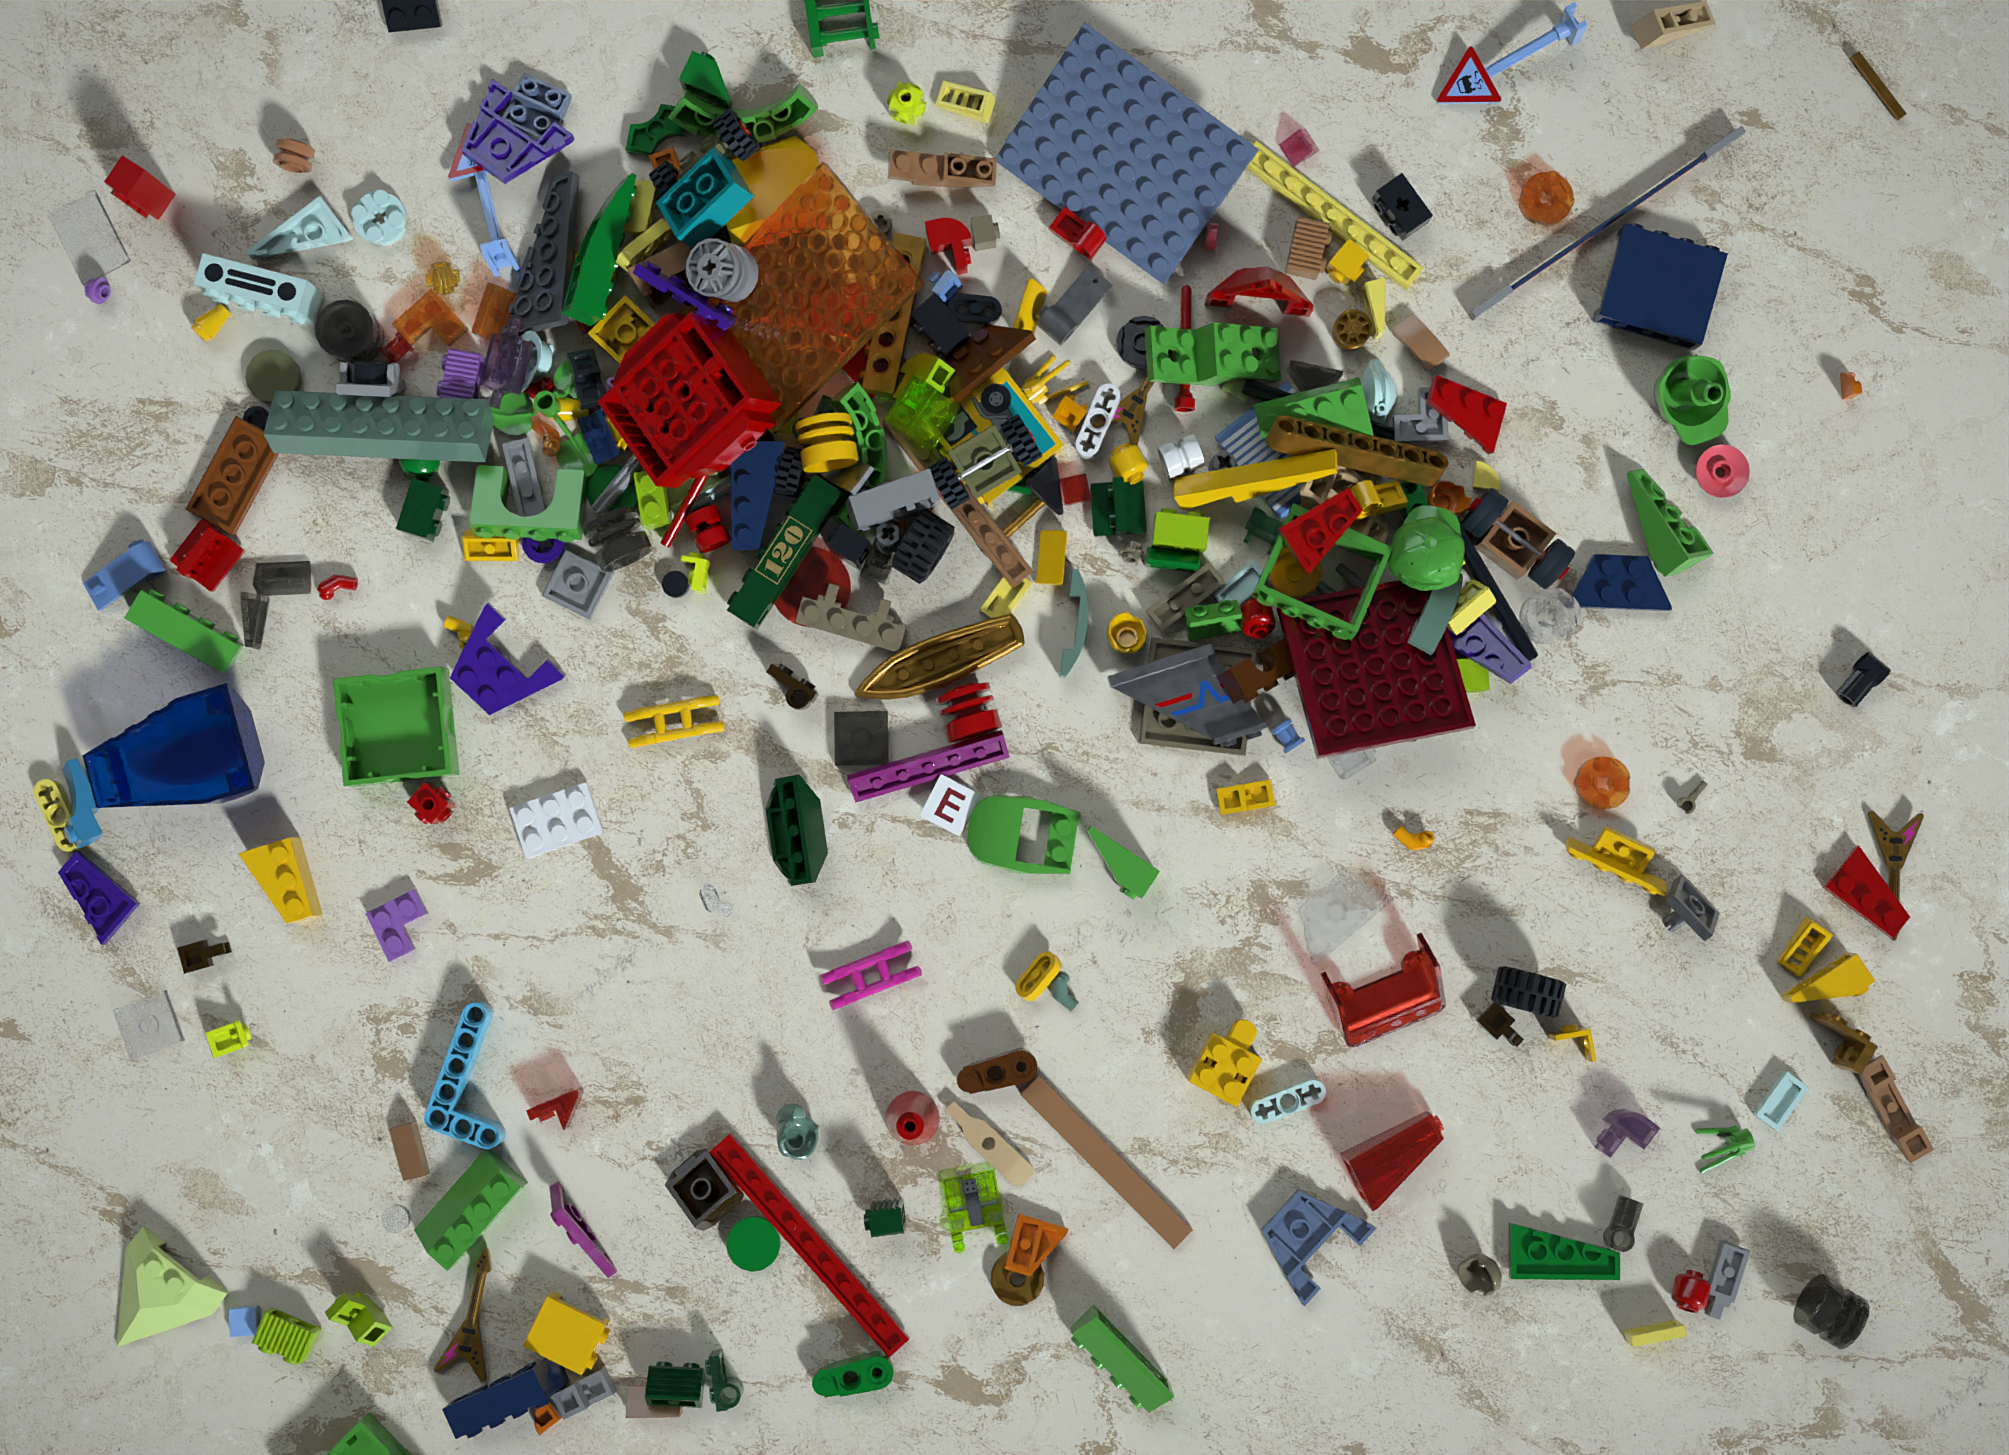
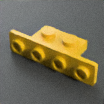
(1619, 855)

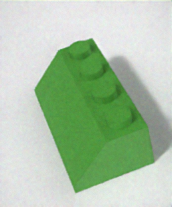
(468, 1208)
(1121, 1359)

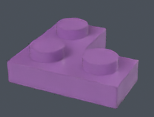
(389, 923)

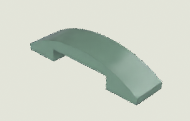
(1077, 591)
(1435, 617)

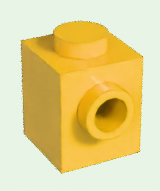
(1347, 263)

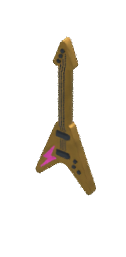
(1131, 410)
(1895, 847)
(467, 1340)

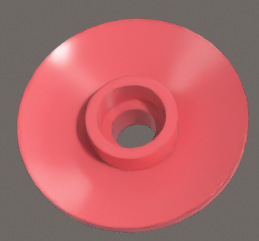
(1734, 468)

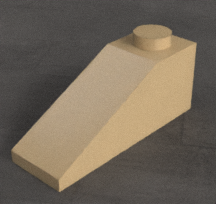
(1672, 23)

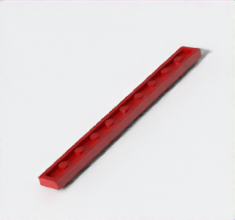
(809, 1245)

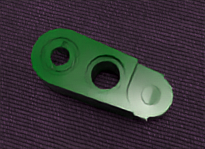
(831, 1380)

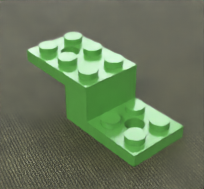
(1212, 354)

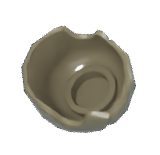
(1480, 1274)

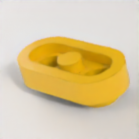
(1038, 976)

